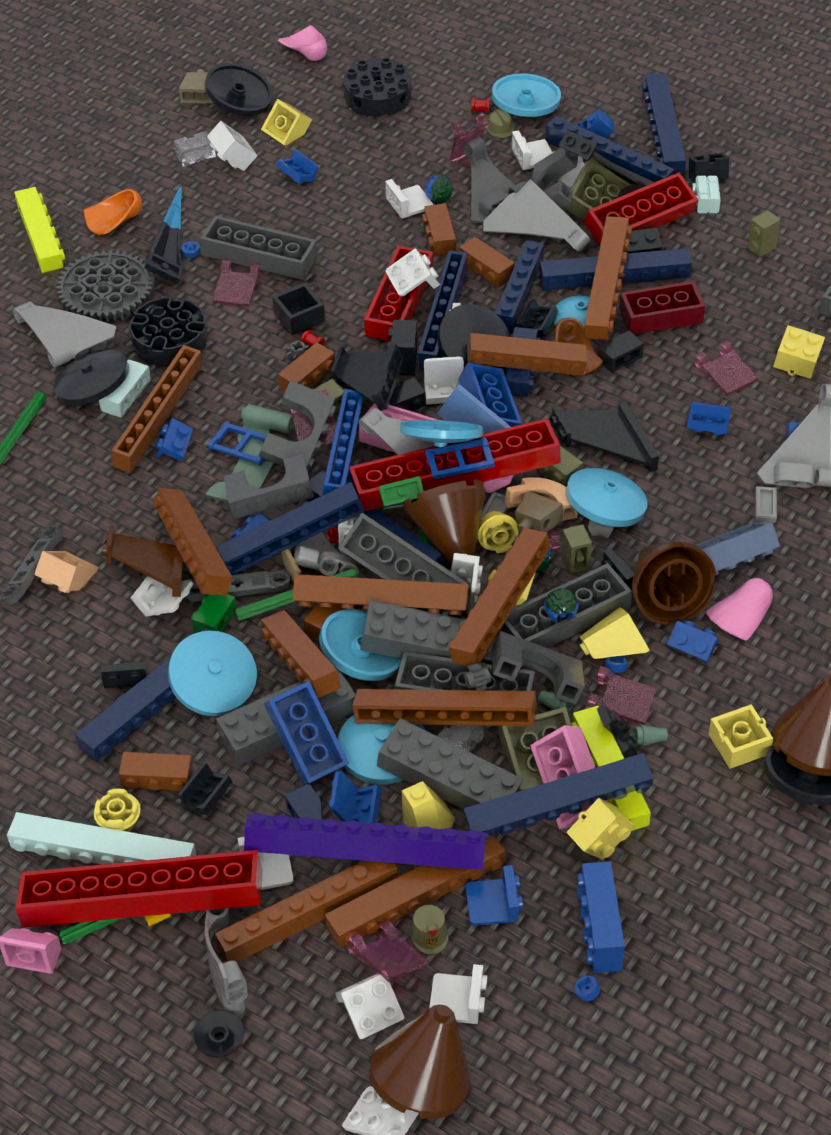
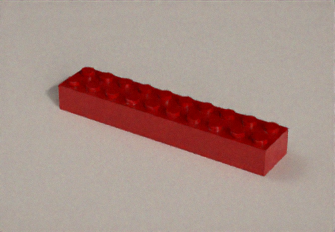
(512, 449)
(139, 888)

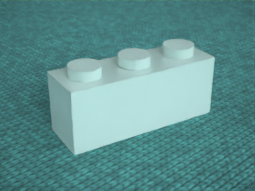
(123, 397)

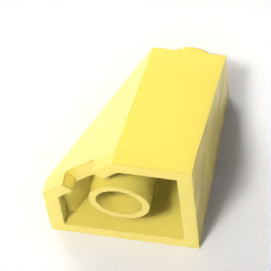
(613, 637)
(425, 808)

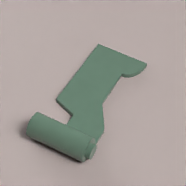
(262, 421)

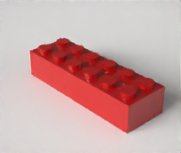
(646, 207)
(389, 305)

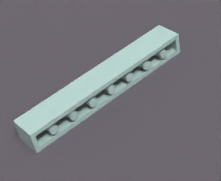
(90, 842)

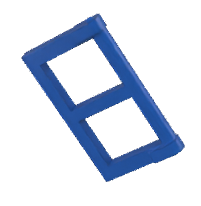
(248, 434)
(462, 467)

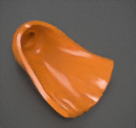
(112, 211)

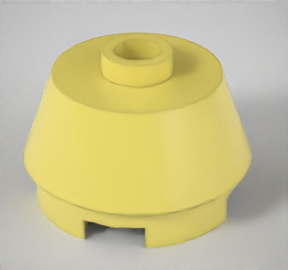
(497, 531)
(117, 810)

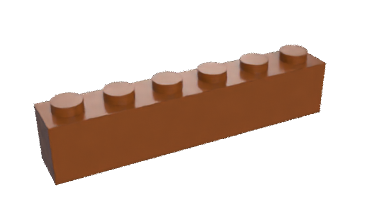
(526, 354)
(300, 653)

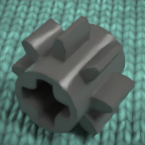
(295, 350)
(477, 677)

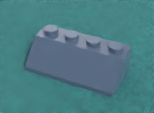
(741, 545)

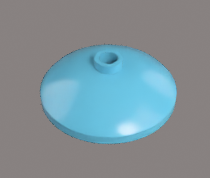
(572, 307)

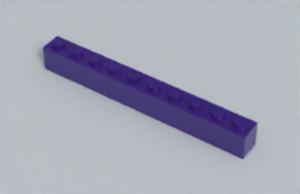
(364, 841)

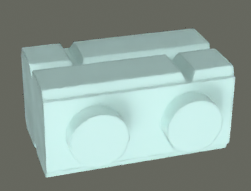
(708, 194)

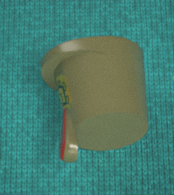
(429, 930)

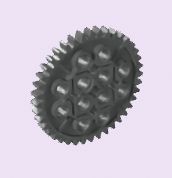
(105, 285)

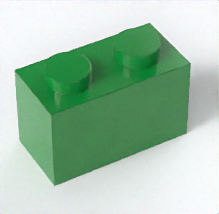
(214, 613)

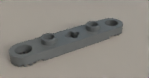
(25, 573)
(250, 584)

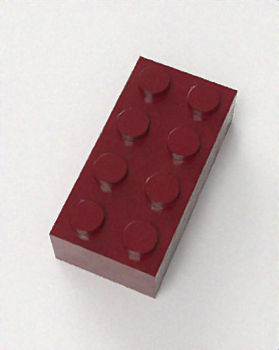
(662, 307)

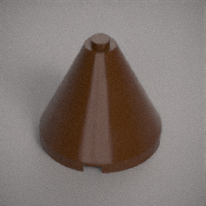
(449, 516)
(673, 582)
(805, 731)
(423, 1066)

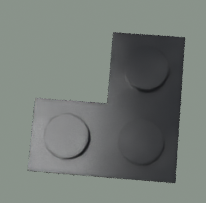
(619, 729)

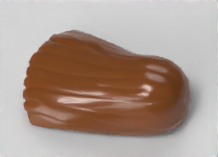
(572, 331)

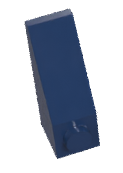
(304, 803)

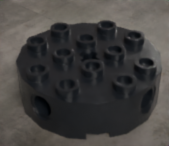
(377, 87)
(164, 327)

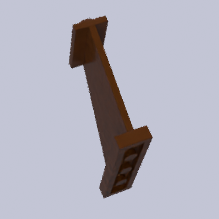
(149, 557)

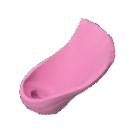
(308, 42)
(744, 609)

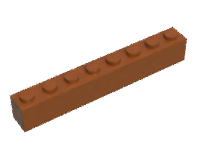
(607, 278)
(156, 409)
(192, 541)
(359, 591)
(499, 597)
(445, 707)
(405, 895)
(301, 910)

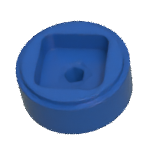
(190, 249)
(616, 664)
(587, 988)

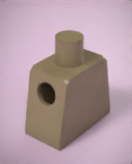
(193, 88)
(538, 513)

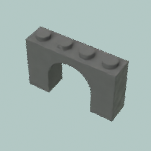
(550, 170)
(316, 408)
(292, 488)
(564, 671)

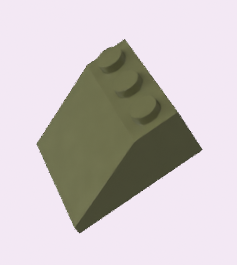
(593, 188)
(517, 742)

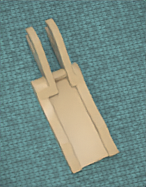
(289, 562)

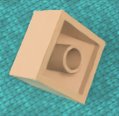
(64, 570)

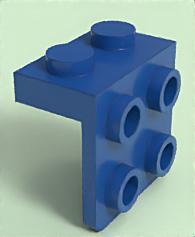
(353, 803)
(495, 899)

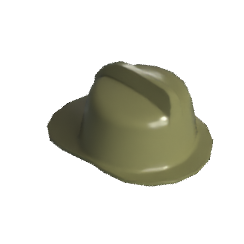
(500, 124)

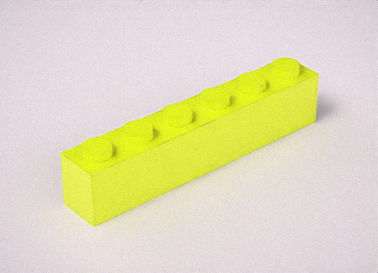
(39, 229)
(605, 751)

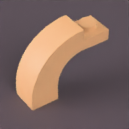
(543, 487)

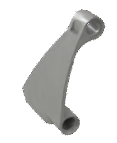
(322, 556)

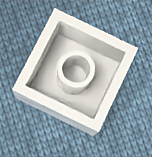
(231, 146)

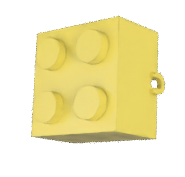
(798, 352)
(740, 736)
(600, 829)

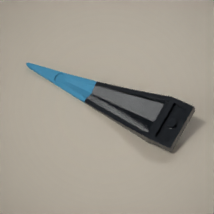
(166, 251)

